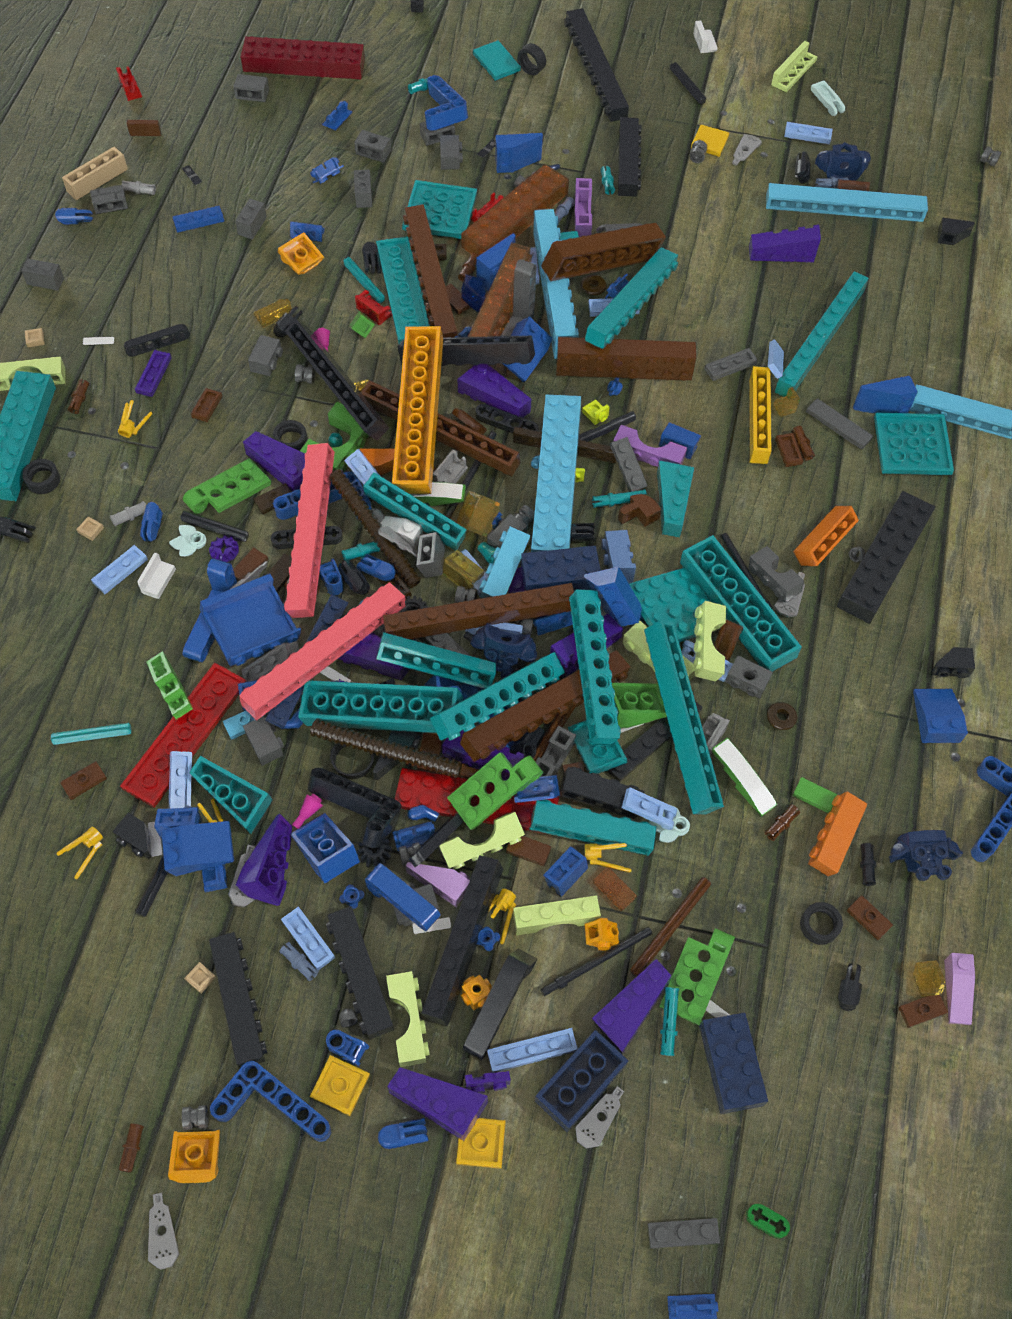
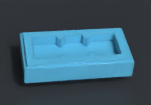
(235, 724)

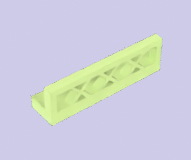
(789, 67)

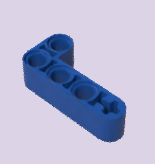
(386, 884)

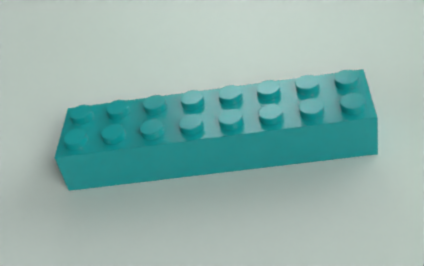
(21, 426)
(727, 585)
(375, 705)

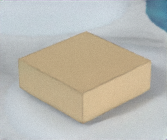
(34, 337)
(90, 528)
(200, 977)

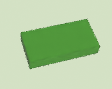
(814, 795)

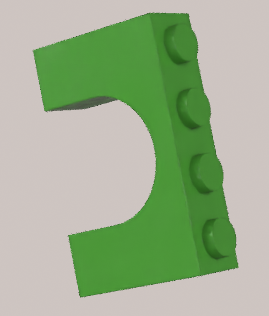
(343, 420)

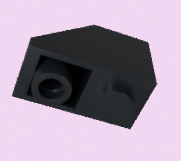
(954, 230)
(956, 662)
(135, 834)

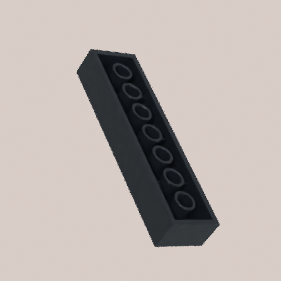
(885, 557)

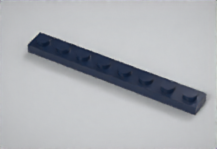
(332, 611)

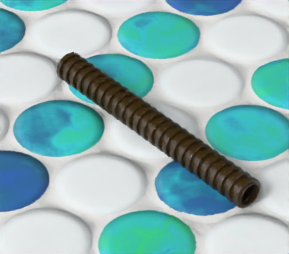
(371, 524)
(386, 748)

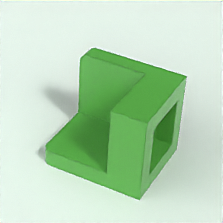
(362, 324)

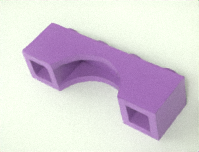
(583, 214)
(669, 453)

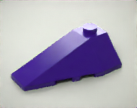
(264, 870)

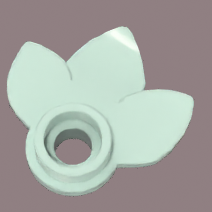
(186, 542)
(671, 835)

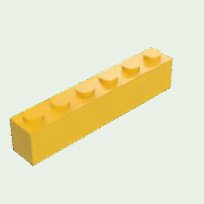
(760, 415)

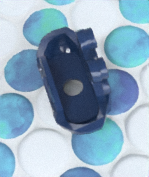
(843, 164)
(504, 652)
(929, 849)

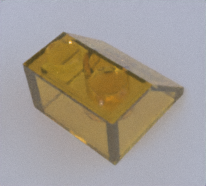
(478, 513)

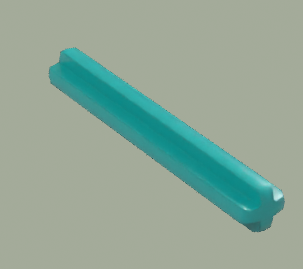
(364, 280)
(91, 733)

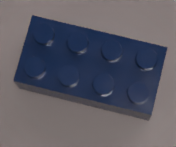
(559, 567)
(733, 1063)
(581, 1081)

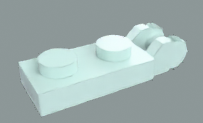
(828, 97)

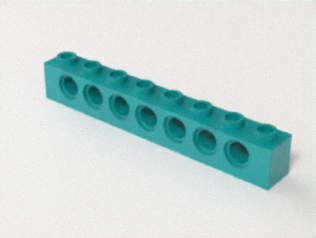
(584, 638)
(523, 681)

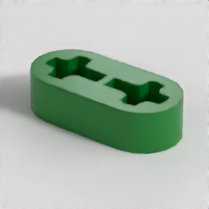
(771, 1216)

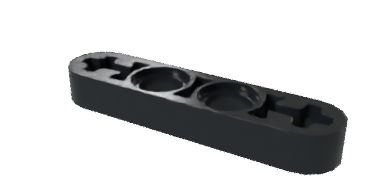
(157, 341)
(508, 418)
(284, 544)
(436, 839)

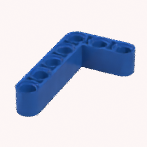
(452, 105)
(289, 501)
(201, 638)
(996, 826)
(274, 1097)

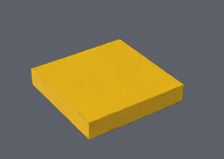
(714, 138)
(340, 1085)
(483, 1144)

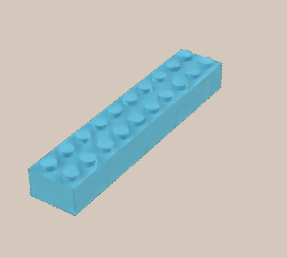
(555, 293)
(556, 473)

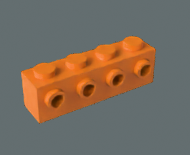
(826, 536)
(837, 833)

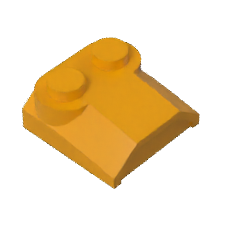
(300, 254)
(194, 1156)

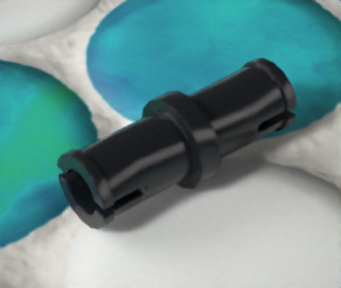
(868, 864)

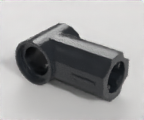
(528, 743)

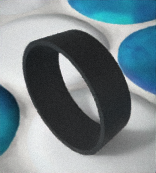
(335, 750)

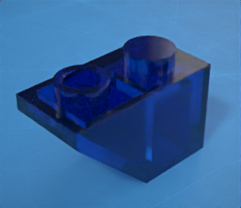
(473, 292)

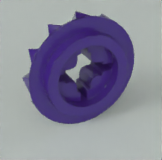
(229, 553)

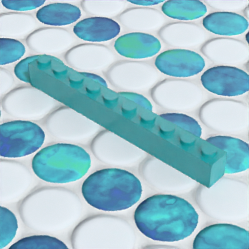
(631, 298)
(822, 334)
(683, 718)

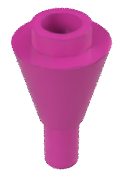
(323, 336)
(310, 806)

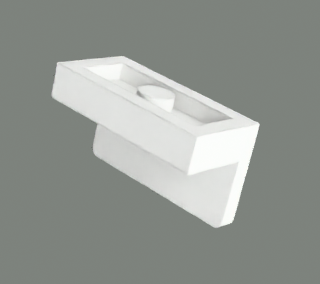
(704, 38)
(155, 577)

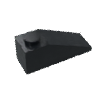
(407, 738)

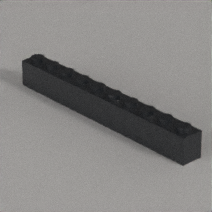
(596, 65)
(337, 380)

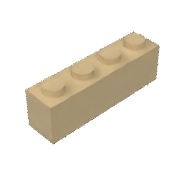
(95, 173)

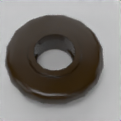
(593, 280)
(786, 709)

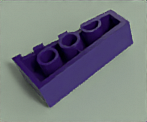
(786, 245)
(493, 389)
(277, 459)
(566, 648)
(365, 655)
(455, 751)
(630, 1008)
(441, 1102)

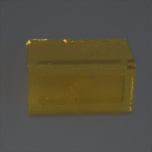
(273, 312)
(462, 570)

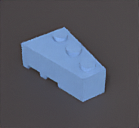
(618, 553)

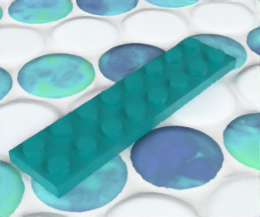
(402, 285)

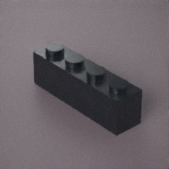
(595, 791)

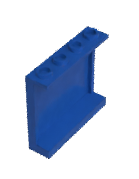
(249, 620)

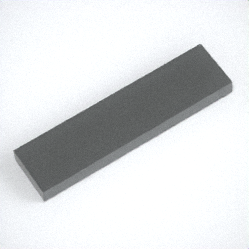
(839, 424)

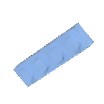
(532, 1050)

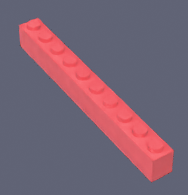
(309, 531)
(321, 651)

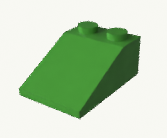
(637, 703)

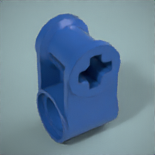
(330, 574)
(348, 1047)

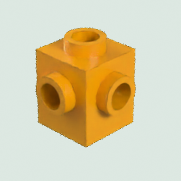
(601, 934)
(474, 999)

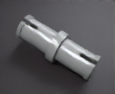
(139, 187)
(128, 513)

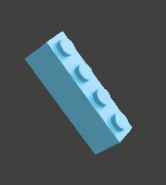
(505, 563)

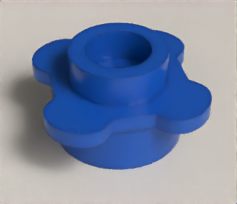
(614, 387)
(351, 890)
(488, 944)

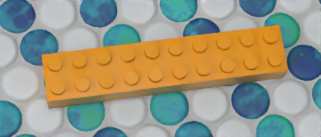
(418, 410)

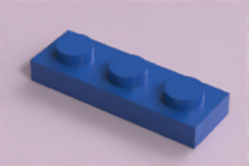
(198, 219)

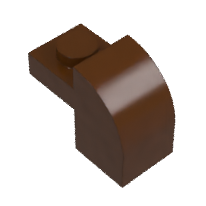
(642, 507)

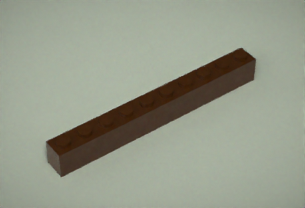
(429, 270)
(450, 432)
(479, 612)
(533, 712)

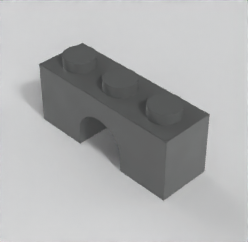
(783, 585)
(556, 752)

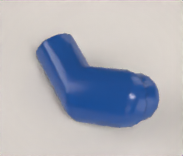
(294, 722)
(421, 812)

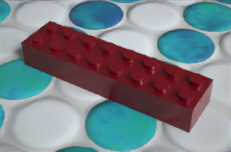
(303, 57)

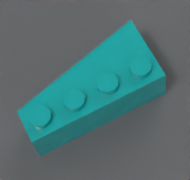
(674, 490)
(236, 795)

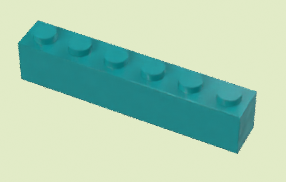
(414, 510)
(436, 661)
(592, 827)

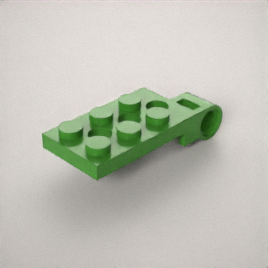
(199, 496)
(520, 777)
(718, 951)

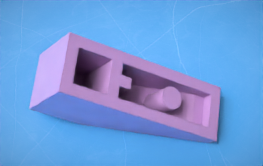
(444, 881)
(960, 987)

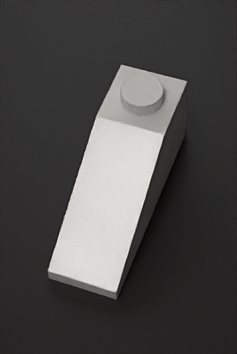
(405, 528)

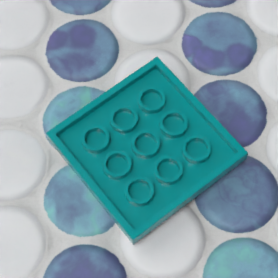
(445, 205)
(913, 444)
(672, 599)

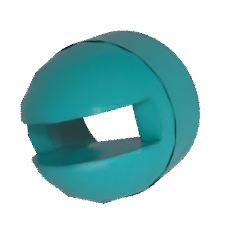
(335, 440)

